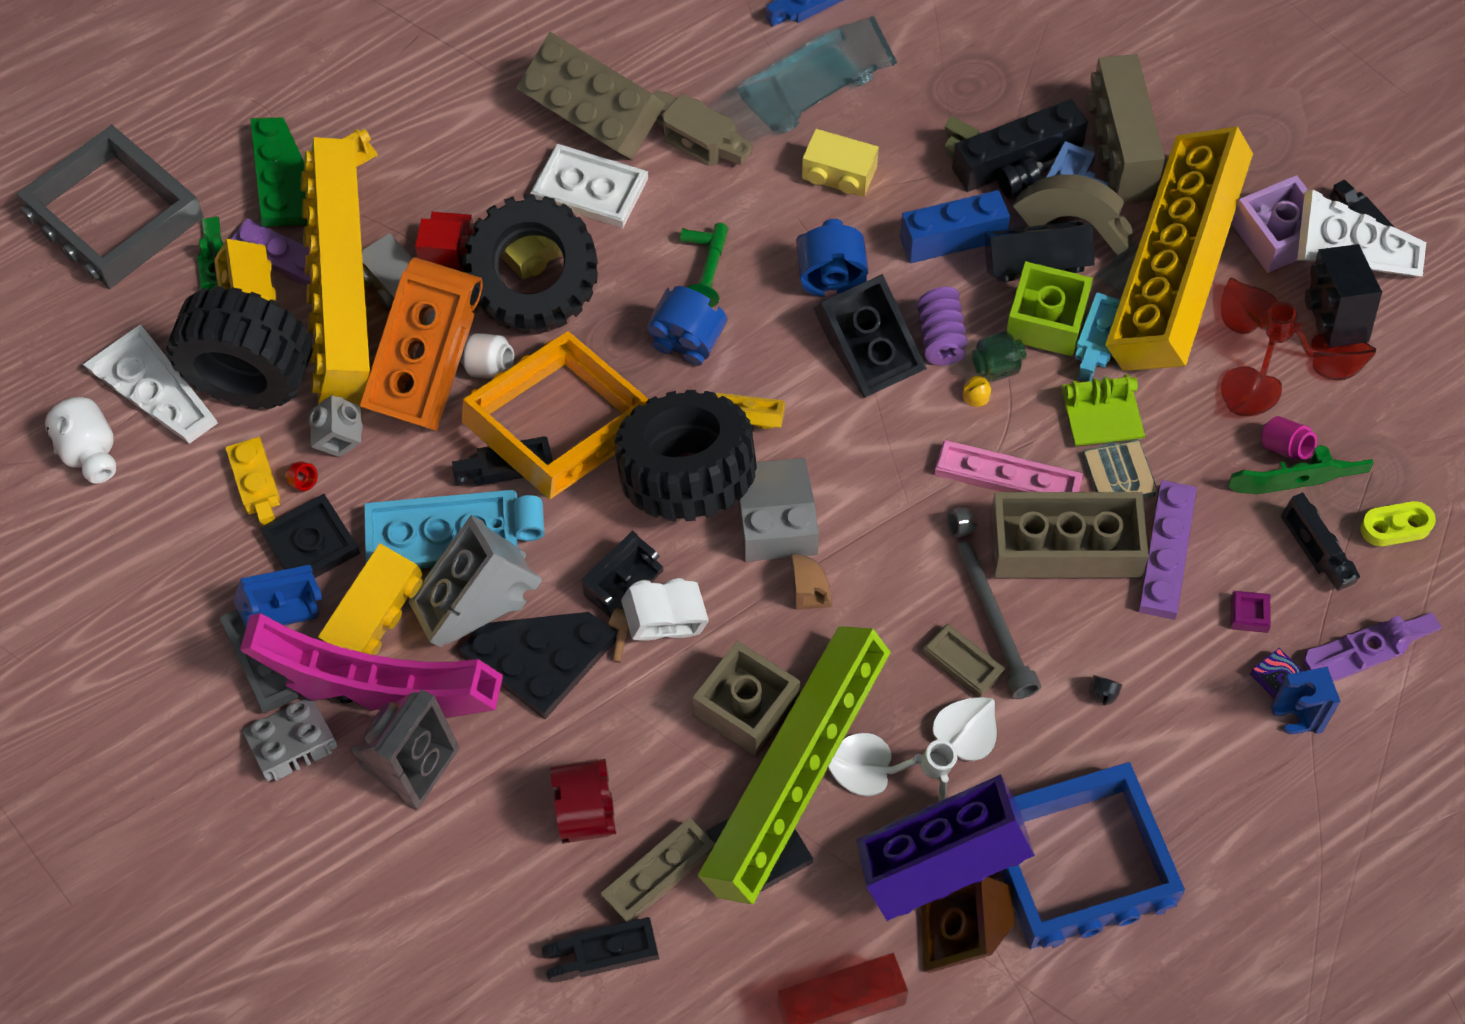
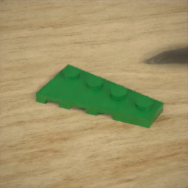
(277, 173)

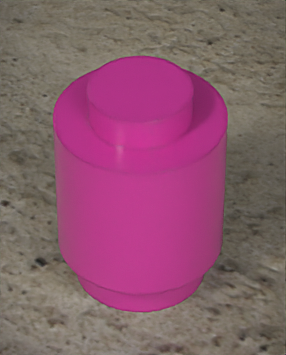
(1289, 438)

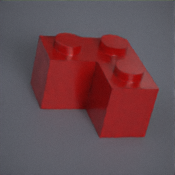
(444, 239)

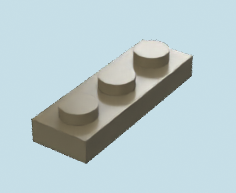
(658, 871)

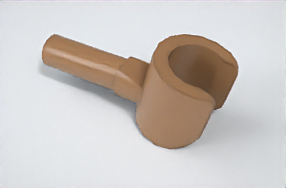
(619, 622)

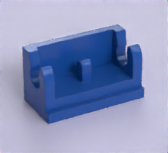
(280, 595)
(1309, 697)

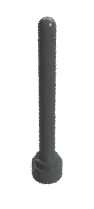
(1021, 680)

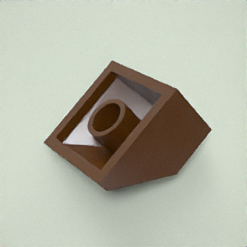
(966, 924)

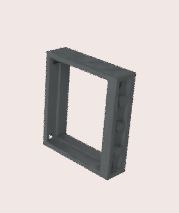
(140, 246)

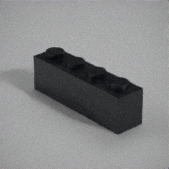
(1034, 136)

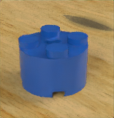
(831, 258)
(686, 324)

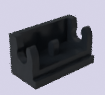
(623, 566)

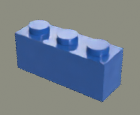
(952, 226)

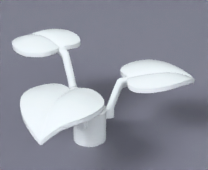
(960, 731)

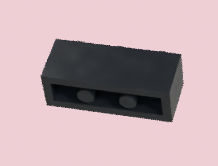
(1051, 245)

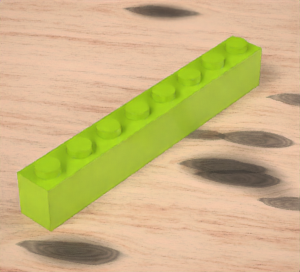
(794, 765)

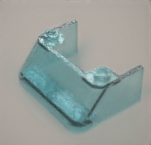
(815, 72)

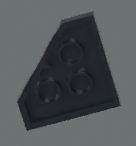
(541, 654)

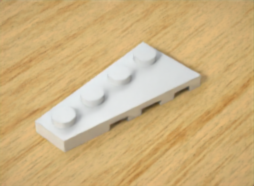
(146, 378)

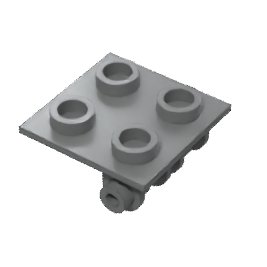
(289, 736)

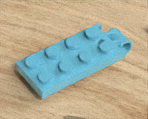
(426, 526)

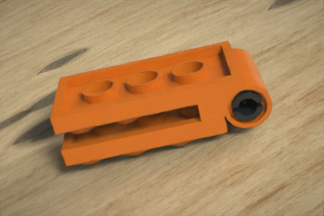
(420, 291)

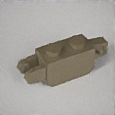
(701, 131)

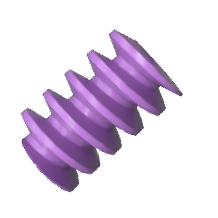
(942, 326)

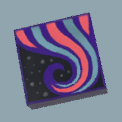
(1273, 670)

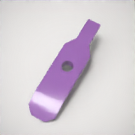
(1353, 654)

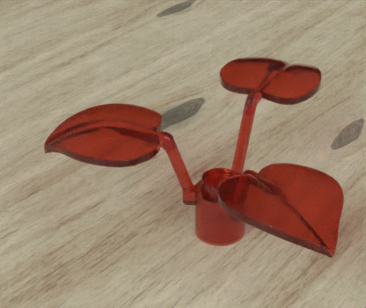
(1251, 307)

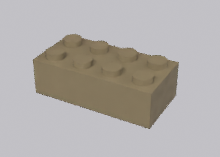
(591, 95)
(1125, 128)
(1068, 535)

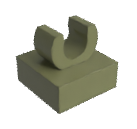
(957, 132)

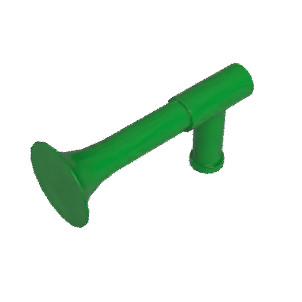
(715, 247)

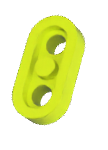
(1395, 523)

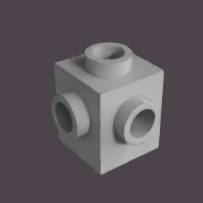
(335, 426)

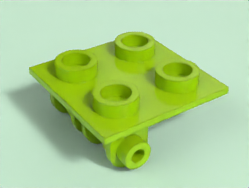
(1103, 410)

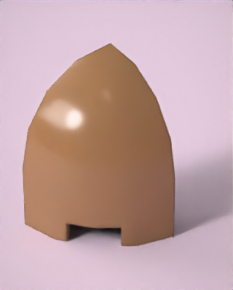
(809, 583)

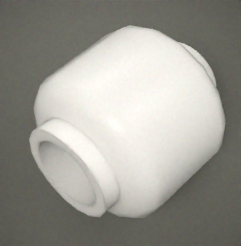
(487, 355)

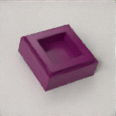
(1250, 611)

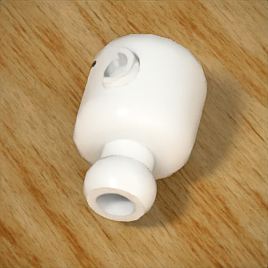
(82, 438)

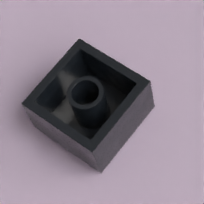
(1343, 295)

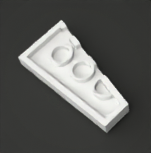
(1335, 225)

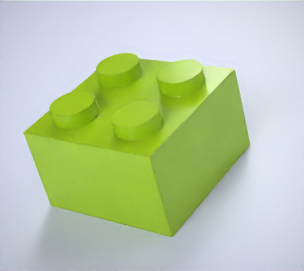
(1049, 308)

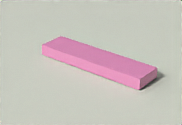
(1002, 471)

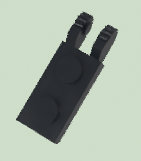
(603, 950)

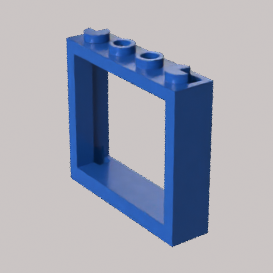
(1121, 910)

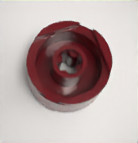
(583, 800)

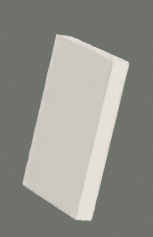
(591, 185)

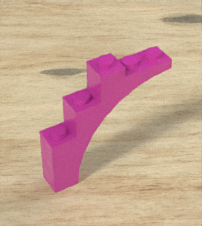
(330, 671)

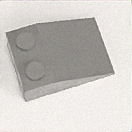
(779, 512)

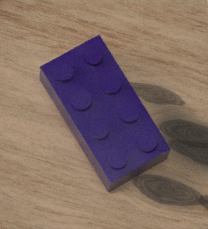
(944, 848)

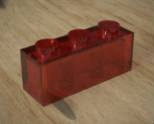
(845, 994)

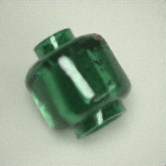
(998, 356)

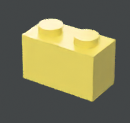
(839, 162)

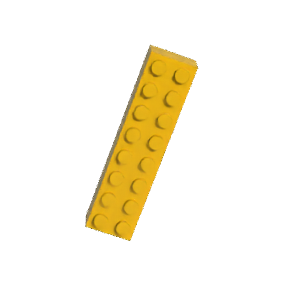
(1179, 250)
(335, 270)

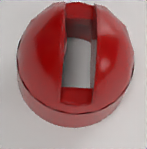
(305, 469)

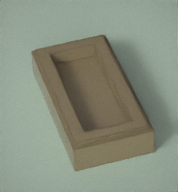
(963, 660)

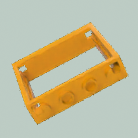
(529, 371)

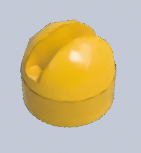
(979, 395)

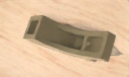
(1080, 198)

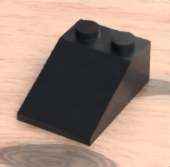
(870, 336)

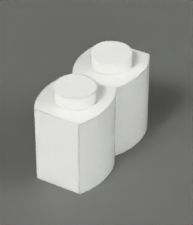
(664, 610)

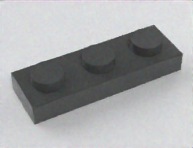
(266, 683)

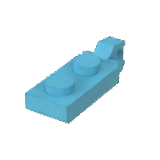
(1092, 341)

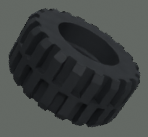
(525, 219)
(240, 347)
(692, 483)

